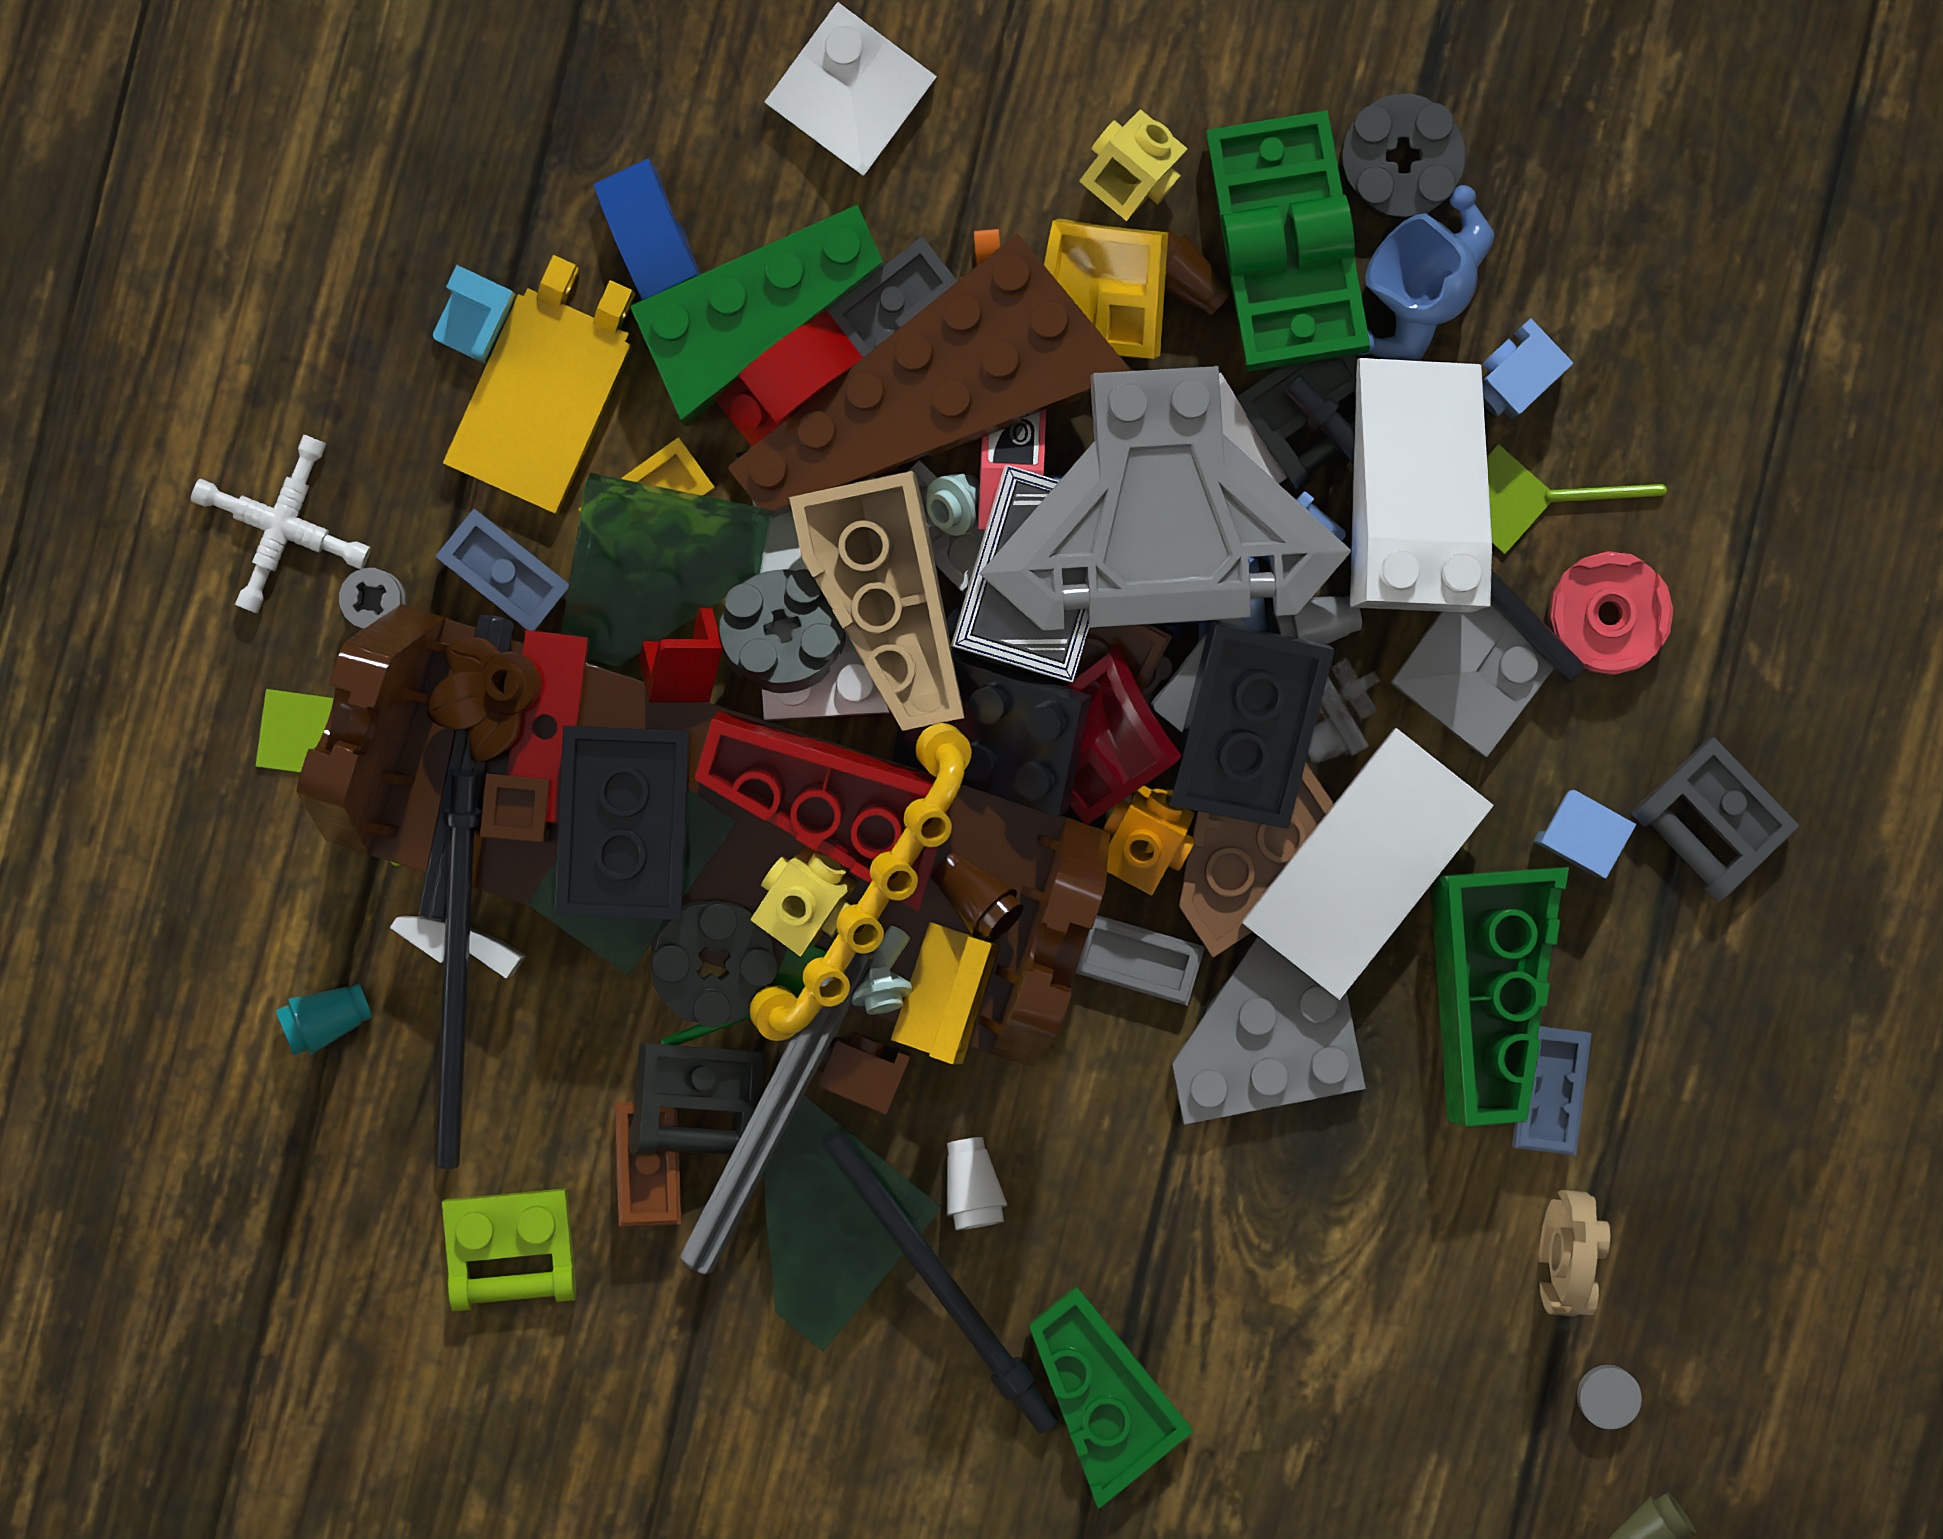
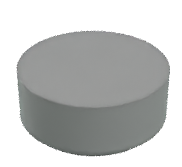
(1609, 1397)

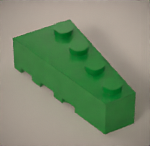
(734, 313)
(1492, 984)

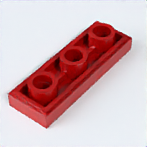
(562, 670)

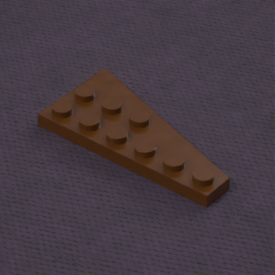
(955, 372)

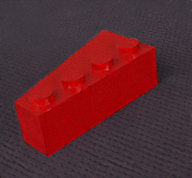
(817, 792)

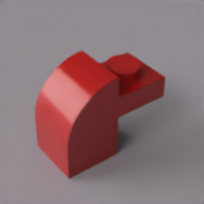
(788, 377)

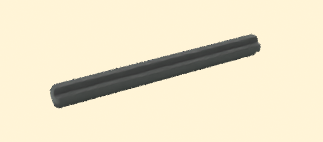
(767, 1128)

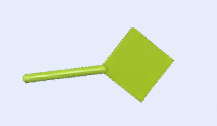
(1520, 497)
(289, 728)

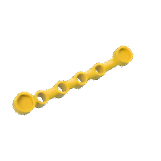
(776, 1008)

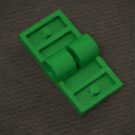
(1287, 241)

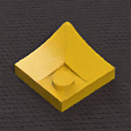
(1114, 280)

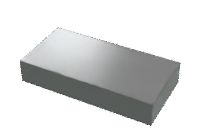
(1140, 960)

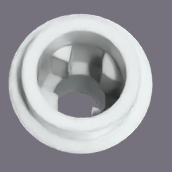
(972, 1186)

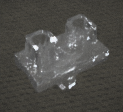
(1338, 730)

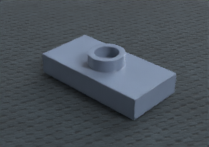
(1556, 1093)

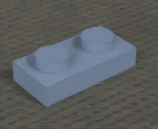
(503, 571)

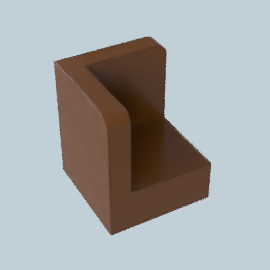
(515, 808)

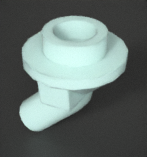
(955, 497)
(881, 988)

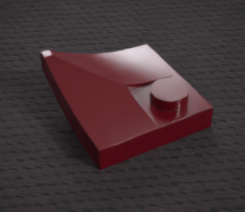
(1120, 741)

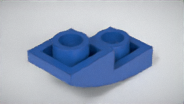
(646, 229)

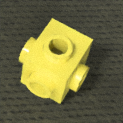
(1133, 164)
(803, 899)

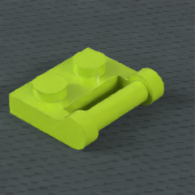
(506, 1229)

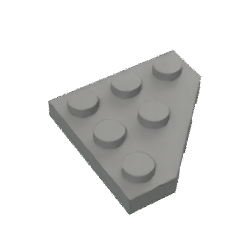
(1266, 1042)

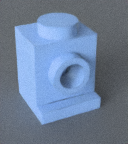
(1522, 371)

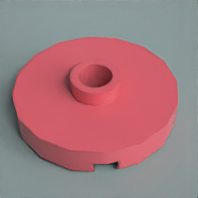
(1642, 608)

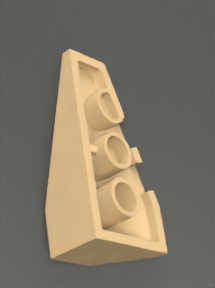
(880, 577)

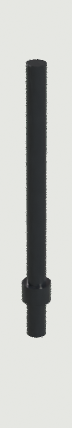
(1009, 1374)

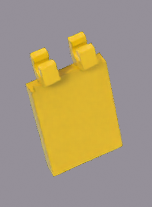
(543, 390)

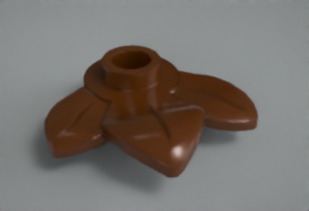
(476, 698)

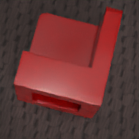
(683, 667)

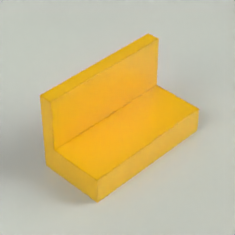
(946, 993)

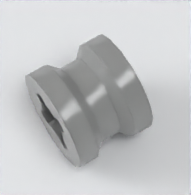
(375, 600)

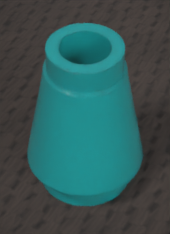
(322, 1017)

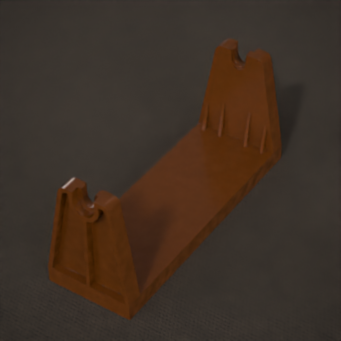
(384, 767)

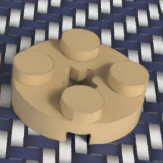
(1571, 1246)

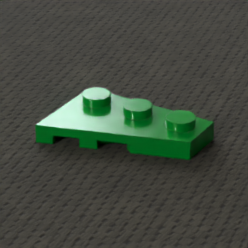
(1105, 1395)

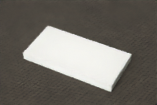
(1367, 863)

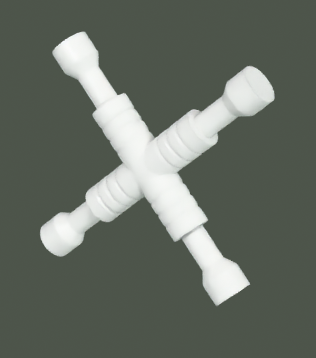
(280, 523)

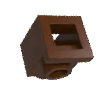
(862, 1072)

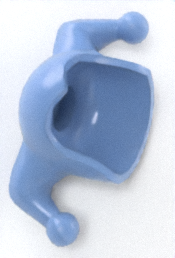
(1427, 275)

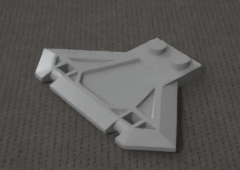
(1162, 518)

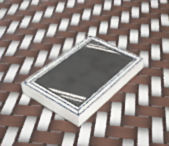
(989, 621)

